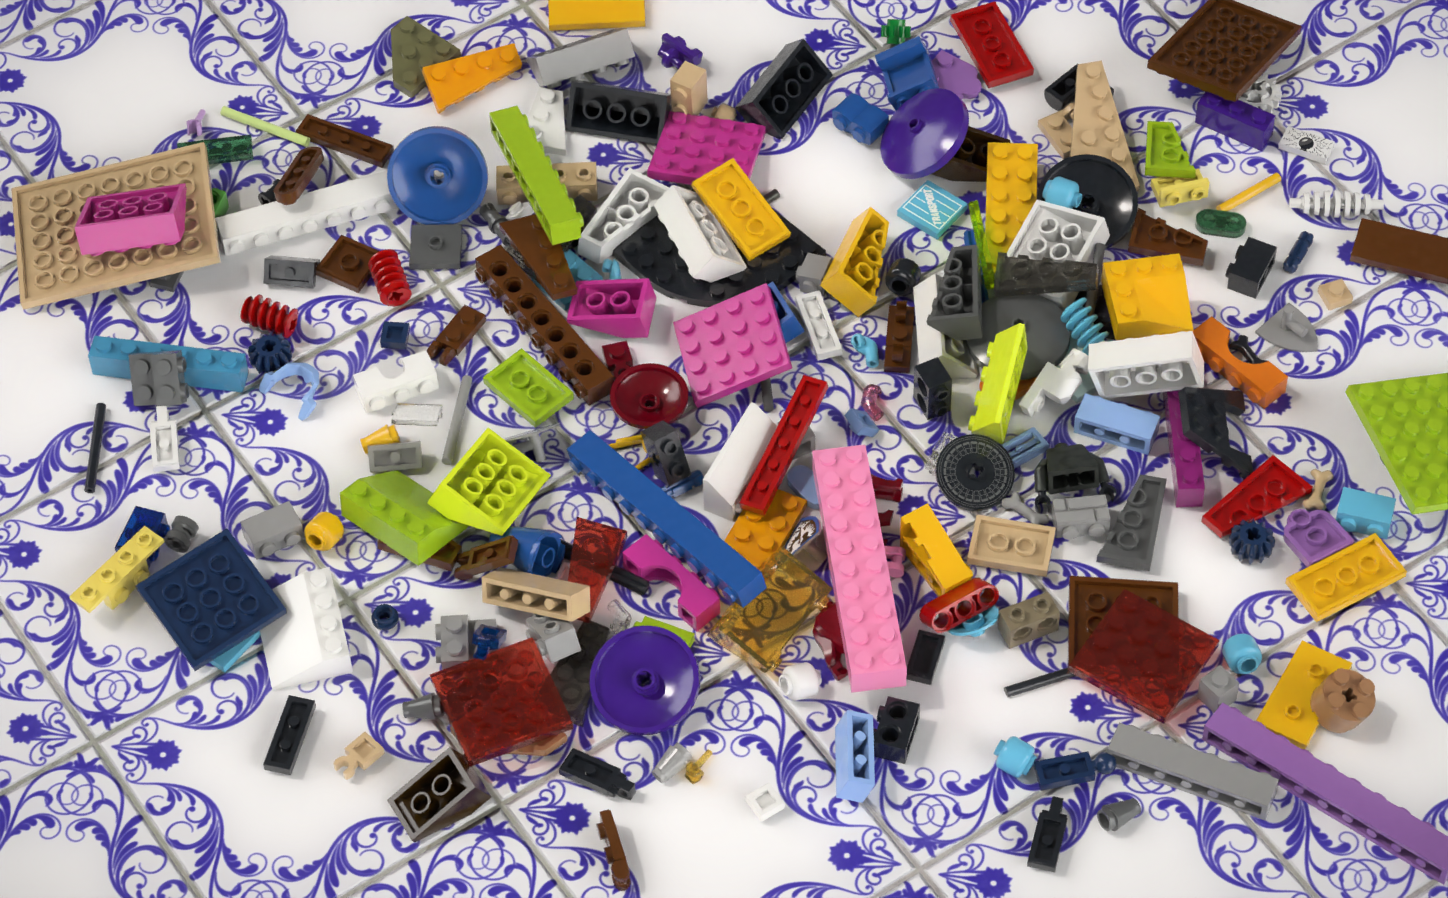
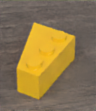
(932, 551)

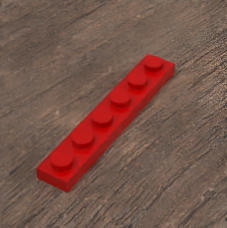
(783, 445)

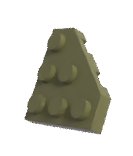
(412, 50)

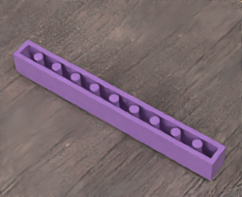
(1329, 791)

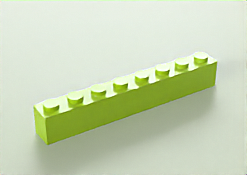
(535, 175)

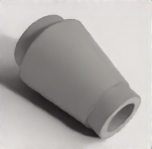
(671, 763)

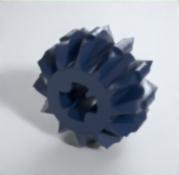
(269, 353)
(1251, 541)

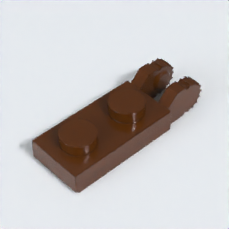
(457, 334)
(486, 557)
(614, 851)

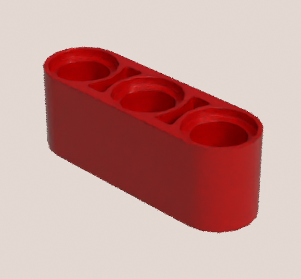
(971, 605)

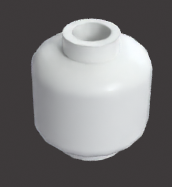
(800, 681)

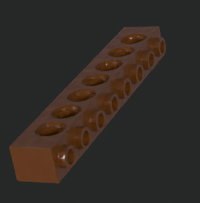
(544, 325)

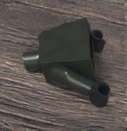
(1069, 470)

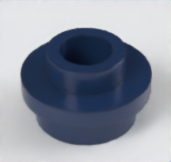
(381, 612)

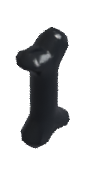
(1242, 346)

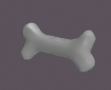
(1015, 503)

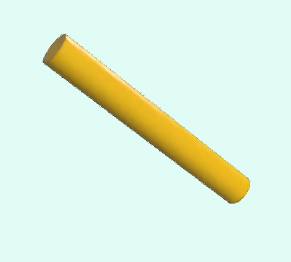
(1249, 193)

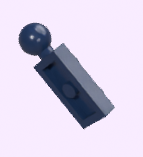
(1072, 769)

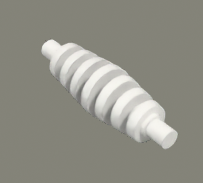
(1325, 203)

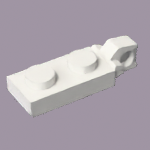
(164, 442)

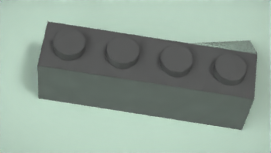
(959, 298)

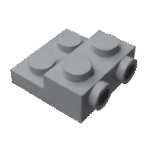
(456, 639)

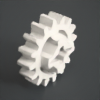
(1258, 94)

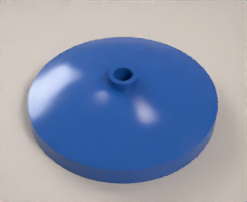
(435, 198)

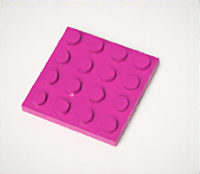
(699, 144)
(732, 345)

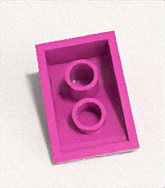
(614, 307)

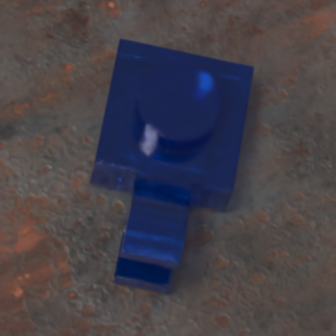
(487, 639)

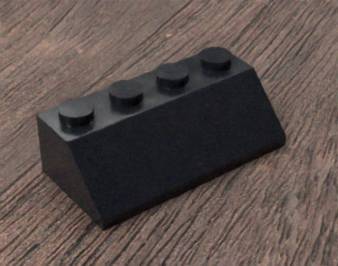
(785, 89)
(617, 111)

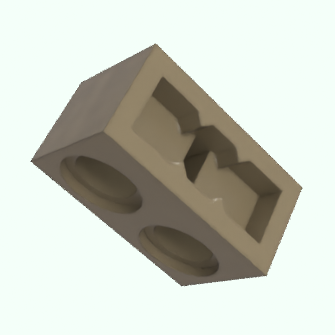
(1028, 620)

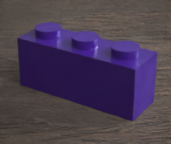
(1235, 120)

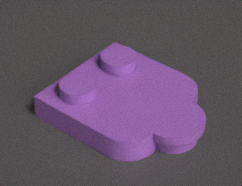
(956, 75)
(1314, 535)

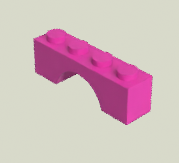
(650, 561)

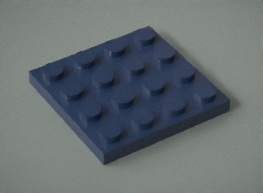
(211, 599)

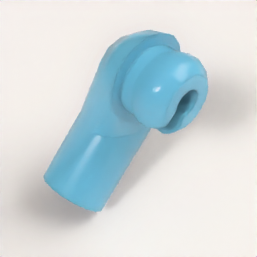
(866, 347)

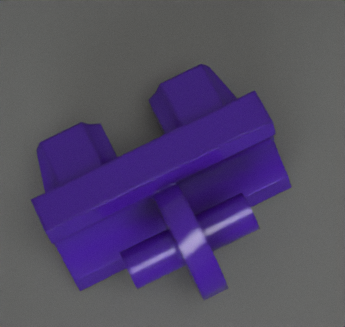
(675, 52)

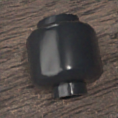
(903, 276)

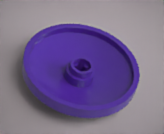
(924, 133)
(627, 663)

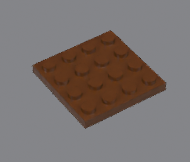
(1093, 597)

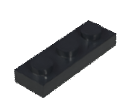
(289, 735)

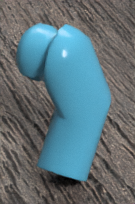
(613, 268)

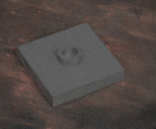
(435, 246)

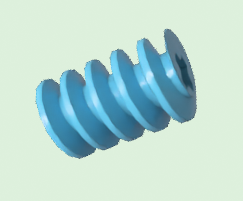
(1082, 325)

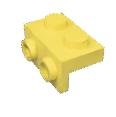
(1179, 190)

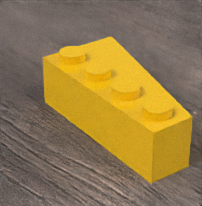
(856, 265)

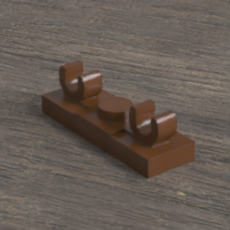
(899, 338)

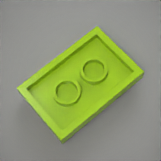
(528, 387)

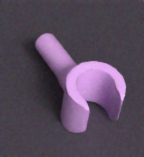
(195, 125)

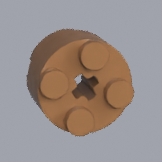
(1343, 700)

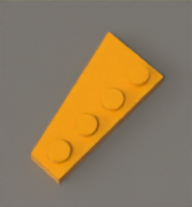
(457, 78)

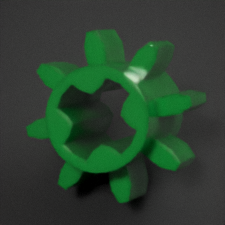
(895, 31)

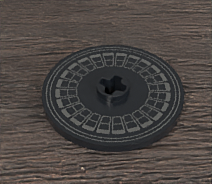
(964, 488)

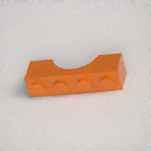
(1260, 382)

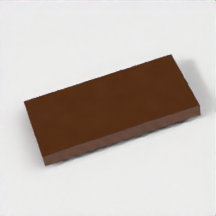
(1401, 250)

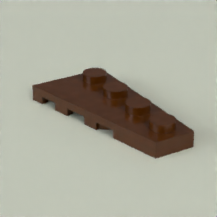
(540, 255)

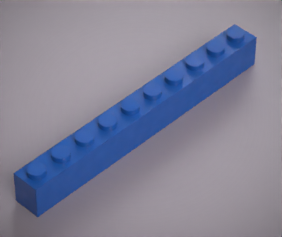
(666, 519)

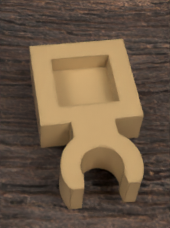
(360, 753)

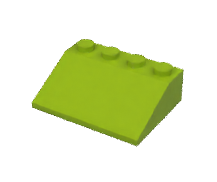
(398, 514)

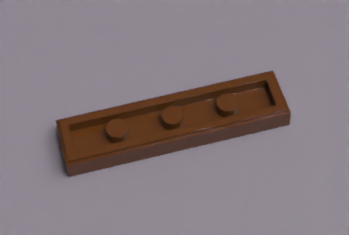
(345, 141)

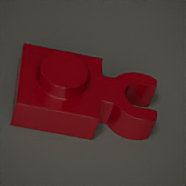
(617, 357)

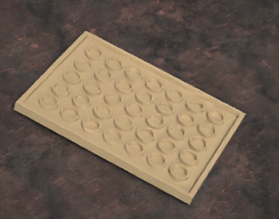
(49, 209)

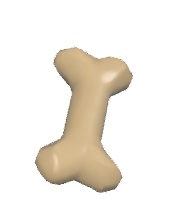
(1315, 499)

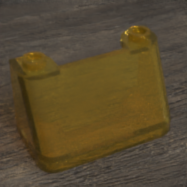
(774, 616)

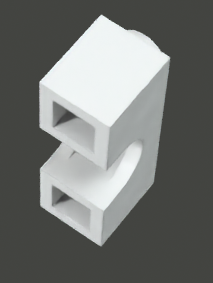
(378, 391)

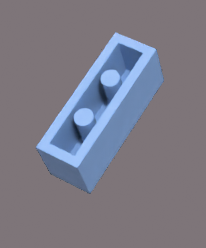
(1116, 424)
(854, 756)

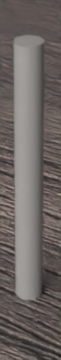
(457, 420)

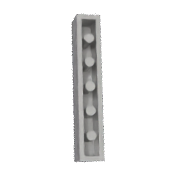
(1193, 771)

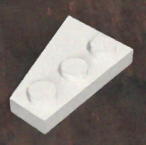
(548, 120)

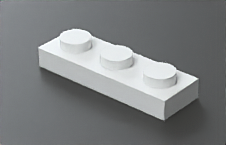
(818, 325)

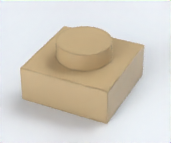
(1335, 294)

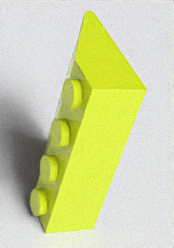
(1000, 384)
(489, 485)

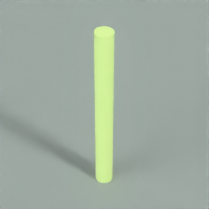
(265, 126)

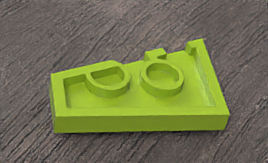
(1164, 152)

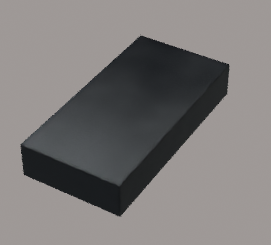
(925, 657)

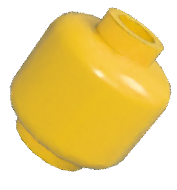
(323, 531)

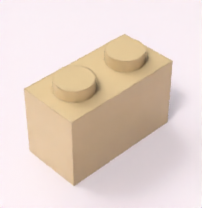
(689, 89)

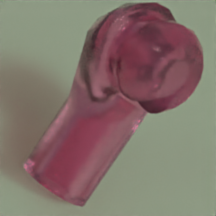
(868, 401)

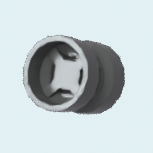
(182, 531)

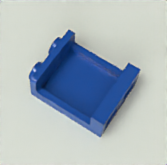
(907, 71)

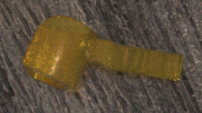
(693, 771)

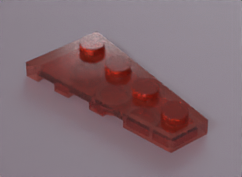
(594, 558)

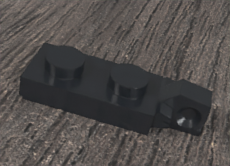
(596, 775)
(1048, 837)

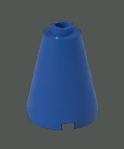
(537, 550)

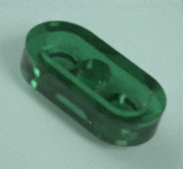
(1220, 223)

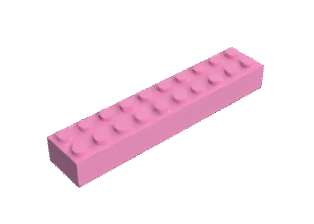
(859, 569)

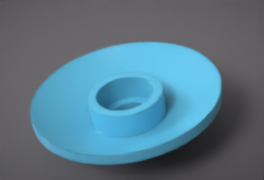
(978, 624)

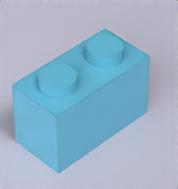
(1365, 512)

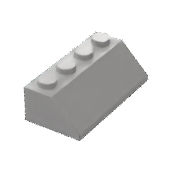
(581, 57)

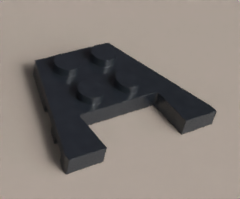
(1206, 423)

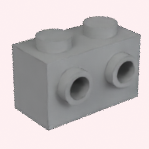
(552, 637)

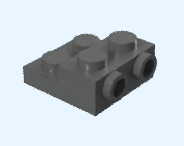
(158, 378)

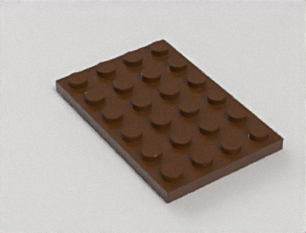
(1224, 48)

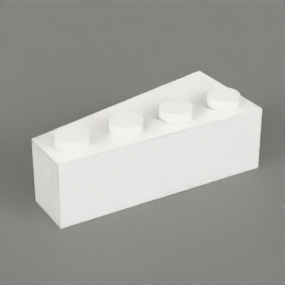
(620, 215)

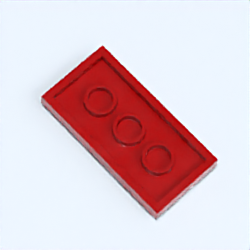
(991, 44)

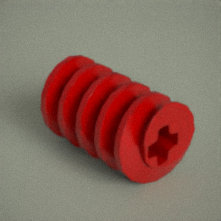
(389, 278)
(269, 316)

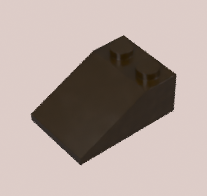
(970, 160)
(439, 795)

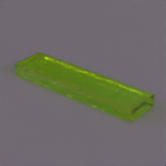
(981, 242)

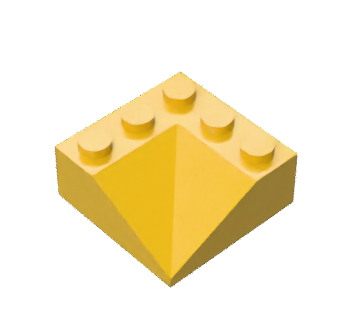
(1146, 296)

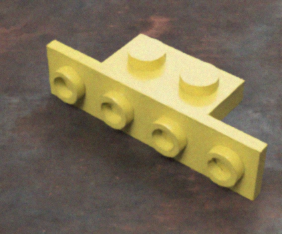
(119, 574)

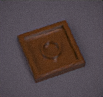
(347, 264)

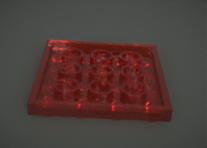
(1143, 656)
(501, 702)

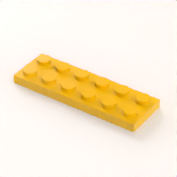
(1009, 193)

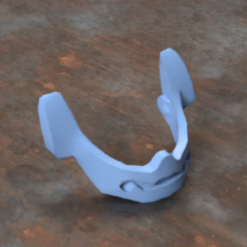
(305, 370)

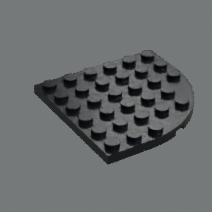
(655, 256)

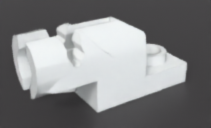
(1056, 382)

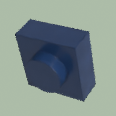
(395, 335)

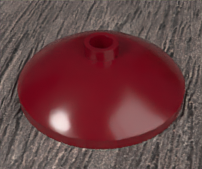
(648, 386)

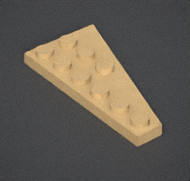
(1096, 120)

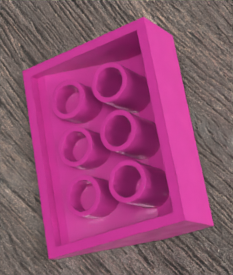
(132, 220)

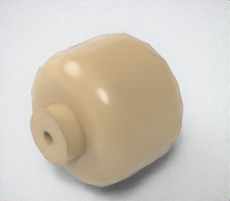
(724, 112)

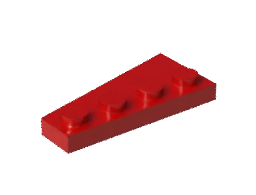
(1258, 495)

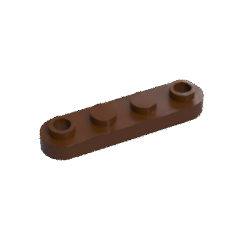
(298, 175)

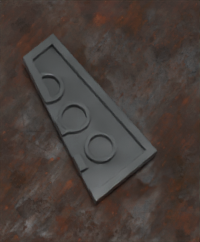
(1136, 528)

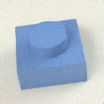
(861, 423)

